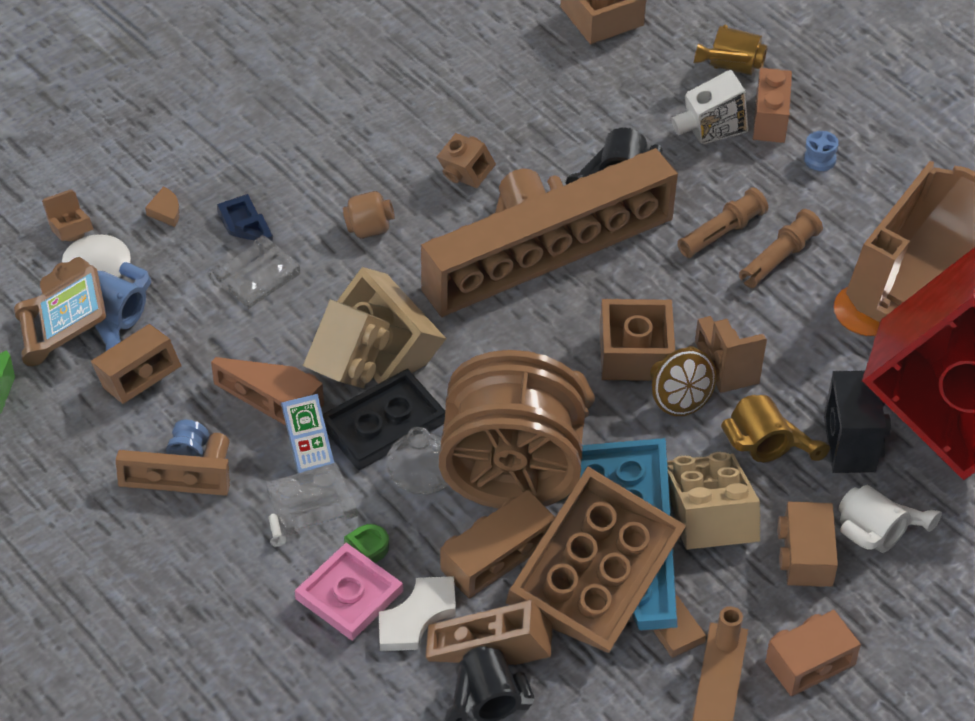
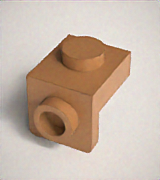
(66, 216)

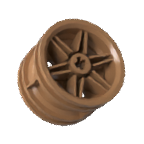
(513, 428)

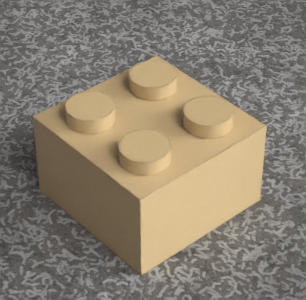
(347, 344)

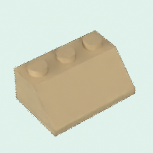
(412, 335)

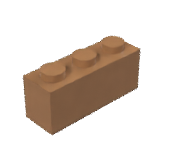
(495, 543)

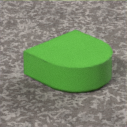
(370, 541)

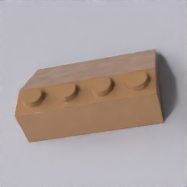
(596, 560)

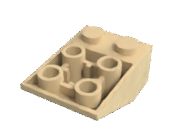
(713, 501)

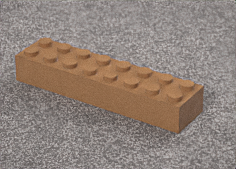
(547, 232)

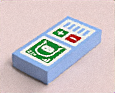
(307, 433)

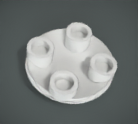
(101, 251)

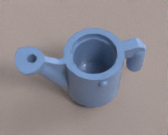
(122, 301)

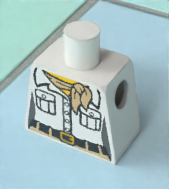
(714, 110)

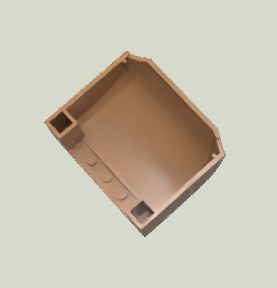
(915, 240)

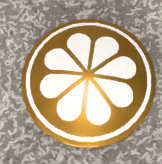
(683, 381)

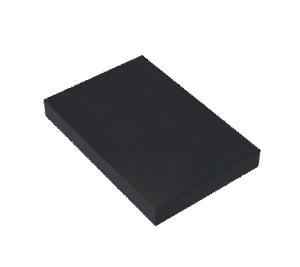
(380, 417)

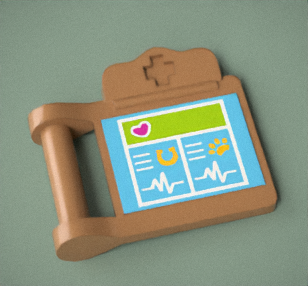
(67, 308)

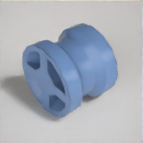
(821, 150)
(187, 438)

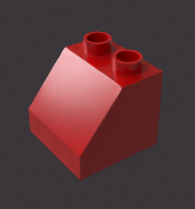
(927, 364)

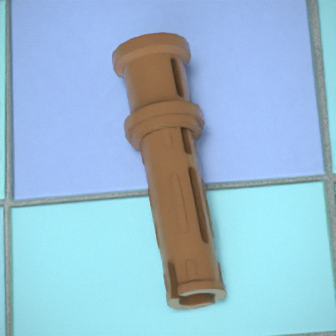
(734, 216)
(790, 240)

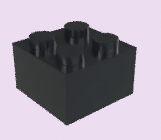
(854, 424)

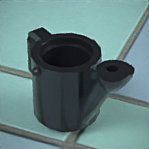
(618, 147)
(488, 687)

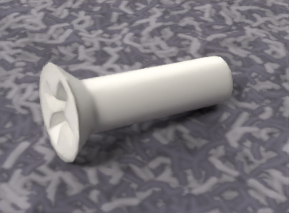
(278, 539)

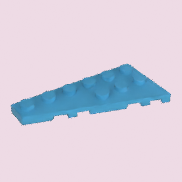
(642, 470)

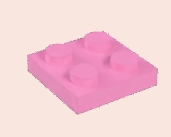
(349, 591)

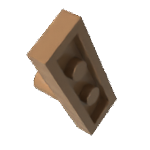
(177, 472)
(721, 668)

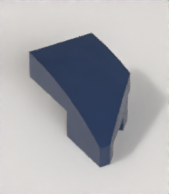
(242, 219)

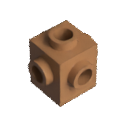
(466, 160)

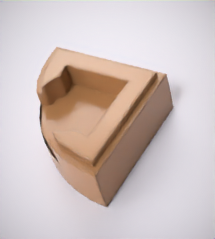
(164, 207)

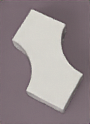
(405, 624)

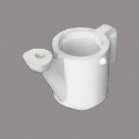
(877, 521)

